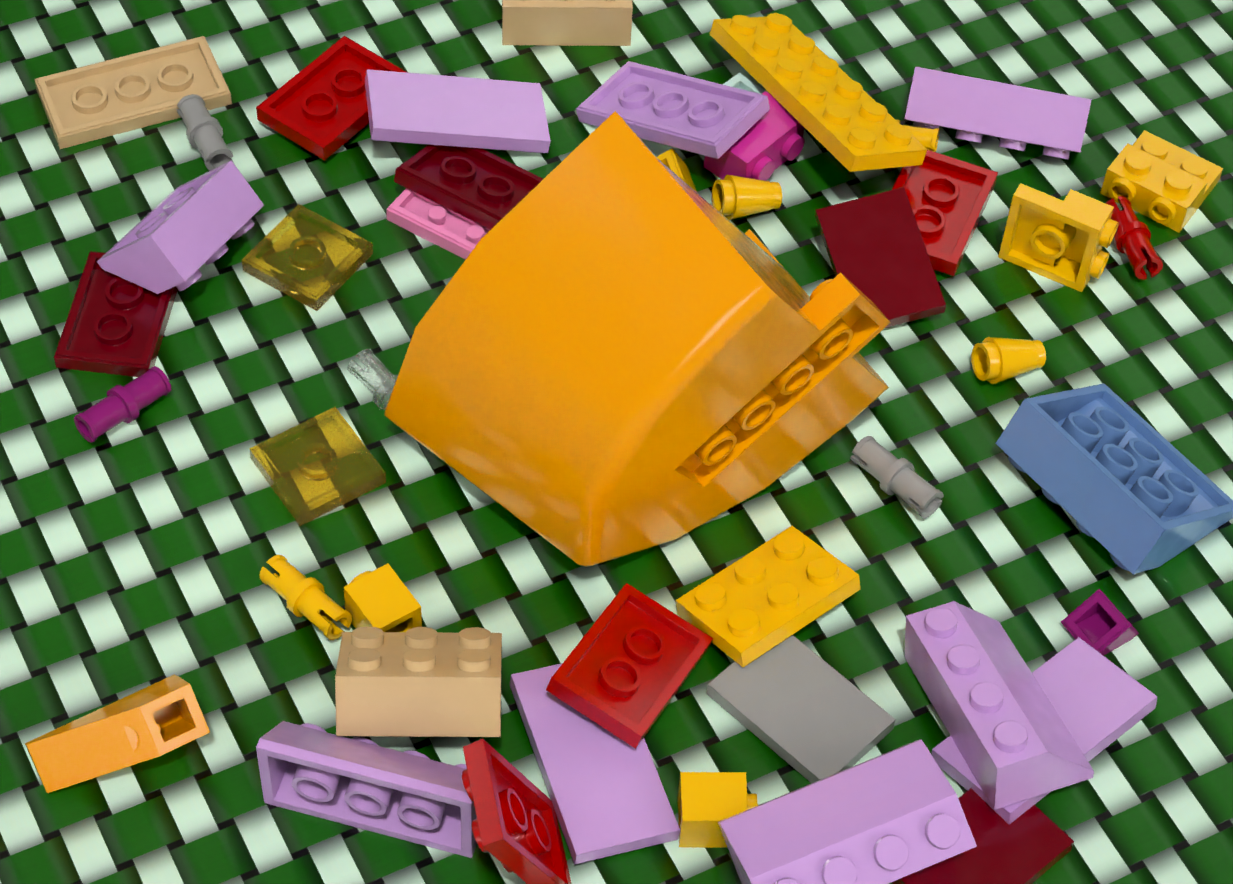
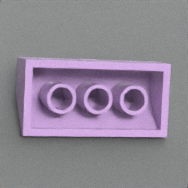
(998, 110)
(991, 705)
(367, 786)
(853, 825)

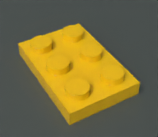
(768, 595)

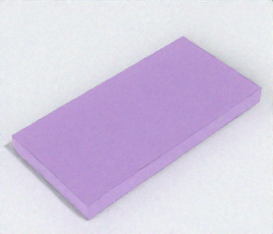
(675, 108)
(456, 111)
(1091, 699)
(598, 784)

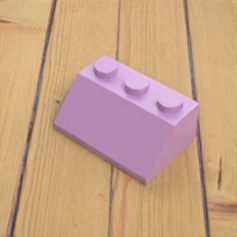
(185, 231)

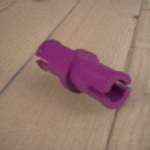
(122, 404)

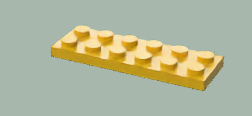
(818, 93)

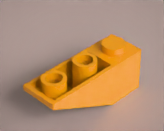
(119, 735)

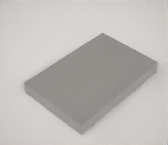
(802, 709)

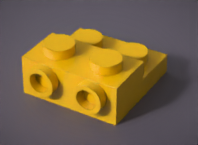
(1161, 180)
(1058, 236)

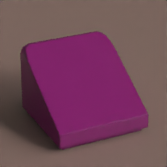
(1100, 624)

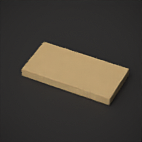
(130, 91)

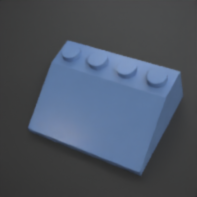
(1114, 475)

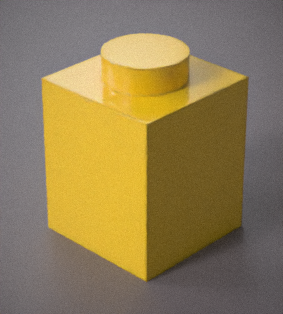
(382, 601)
(705, 801)

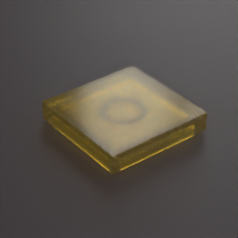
(307, 257)
(317, 466)

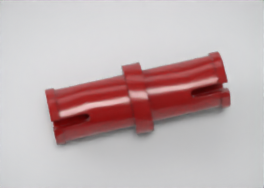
(1134, 240)

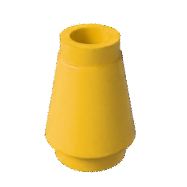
(745, 196)
(1005, 358)

